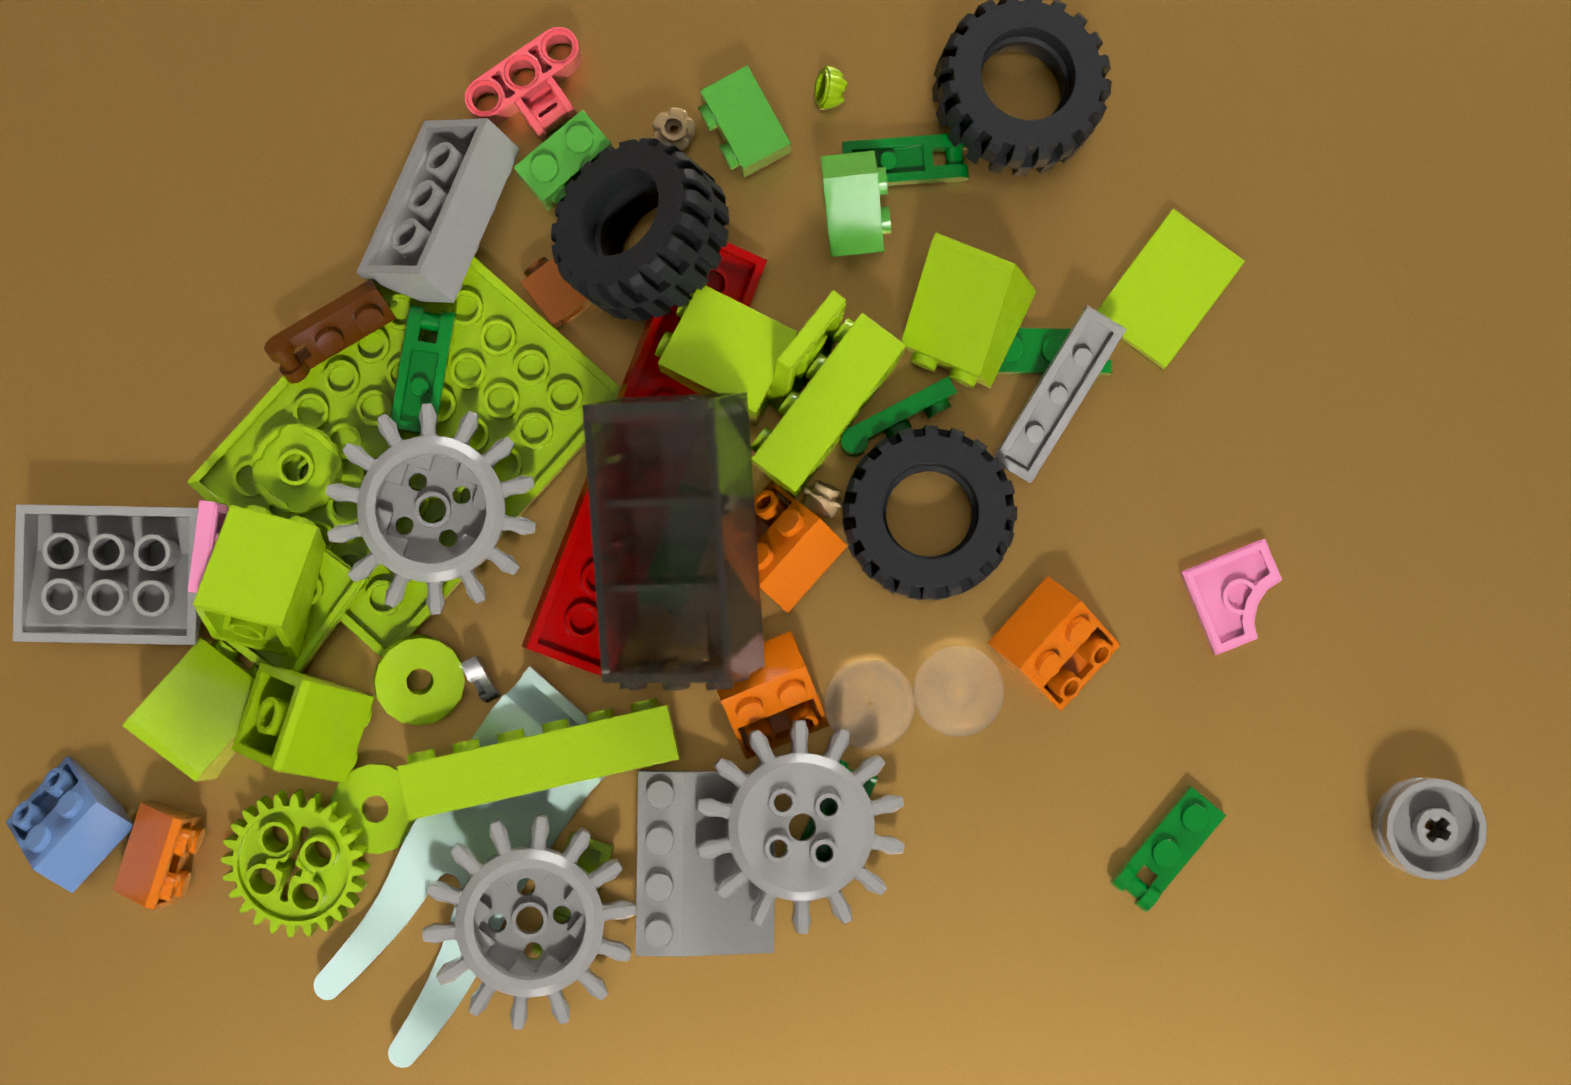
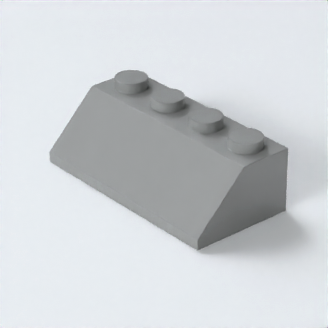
(439, 209)

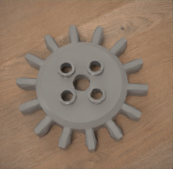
(388, 497)
(756, 823)
(566, 946)

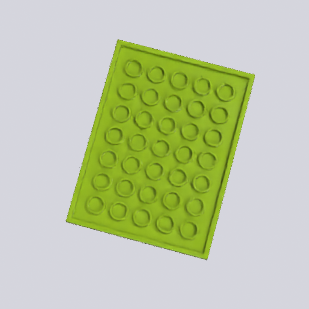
(500, 366)

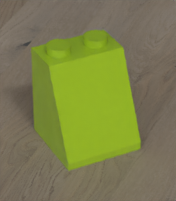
(966, 311)
(724, 349)
(261, 580)
(197, 710)
(303, 724)

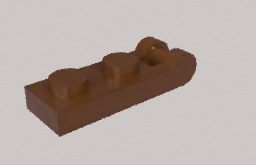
(329, 331)

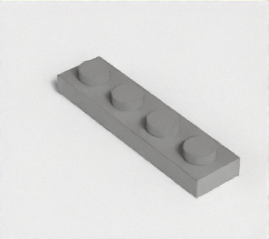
(1059, 393)

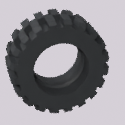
(1055, 40)
(673, 252)
(939, 452)

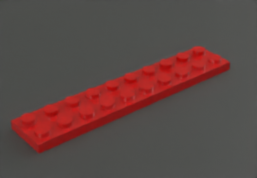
(567, 609)

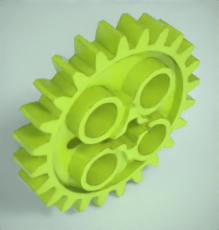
(258, 848)

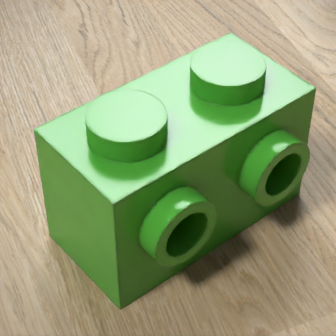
(744, 122)
(560, 158)
(853, 203)

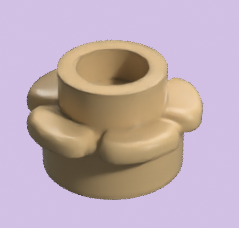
(674, 117)
(822, 498)

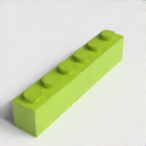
(539, 761)

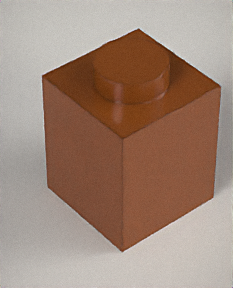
(552, 293)

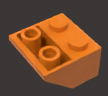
(791, 546)
(1054, 643)
(774, 697)
(159, 854)

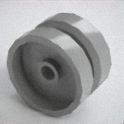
(1456, 830)

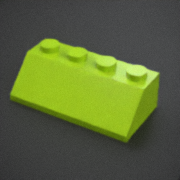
(828, 404)

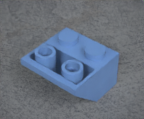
(68, 825)

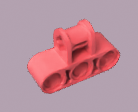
(542, 100)

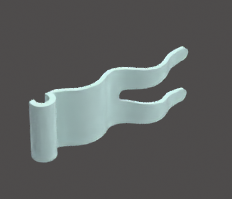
(428, 856)

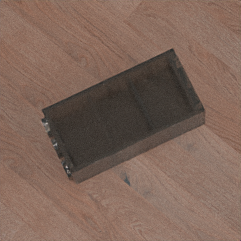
(674, 540)

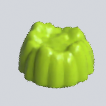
(829, 88)

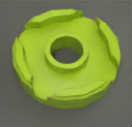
(272, 456)
(423, 705)
(351, 797)

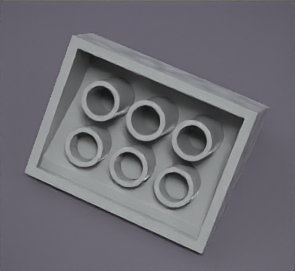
(104, 575)
(675, 887)

